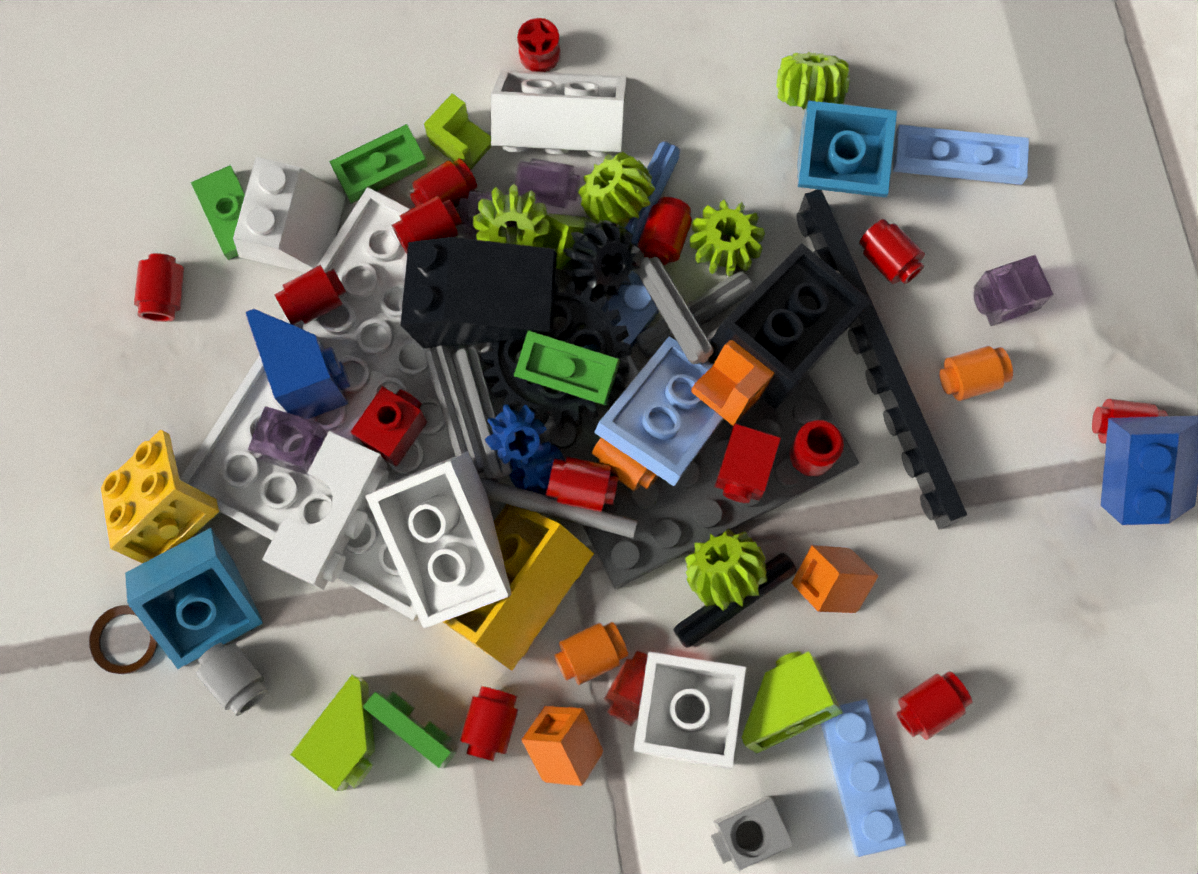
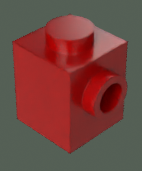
(390, 424)
(747, 464)

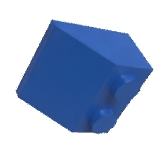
(298, 368)
(1150, 469)

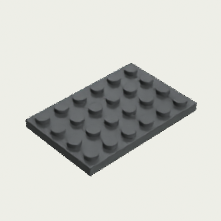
(687, 513)

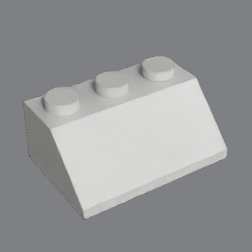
(558, 112)

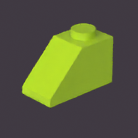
(789, 702)
(340, 738)

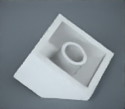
(287, 216)
(690, 710)

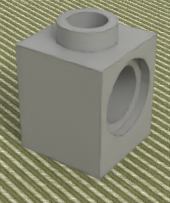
(773, 834)

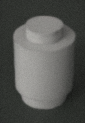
(231, 678)

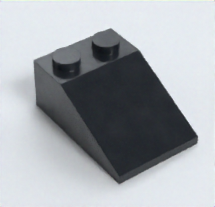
(476, 291)
(792, 320)

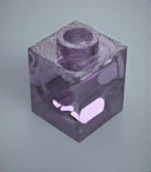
(1012, 290)
(273, 431)

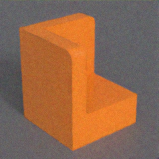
(733, 382)
(834, 579)
(563, 745)

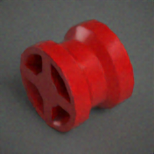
(535, 35)

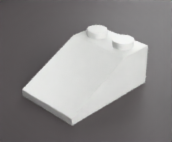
(442, 539)

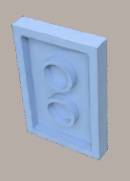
(660, 417)

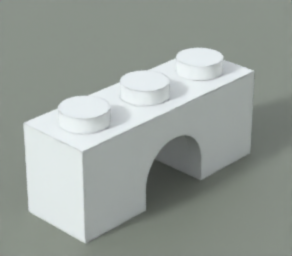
(316, 549)

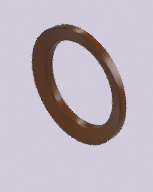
(95, 643)

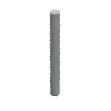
(549, 506)

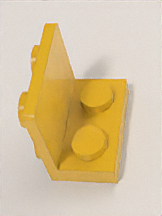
(150, 505)

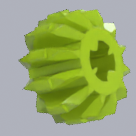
(812, 79)
(616, 189)
(512, 207)
(710, 233)
(726, 569)

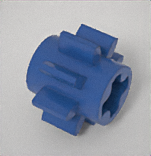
(527, 434)
(537, 472)

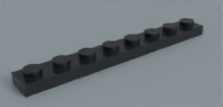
(884, 372)

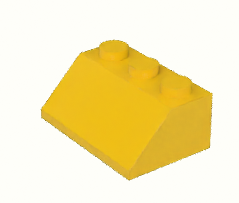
(540, 568)

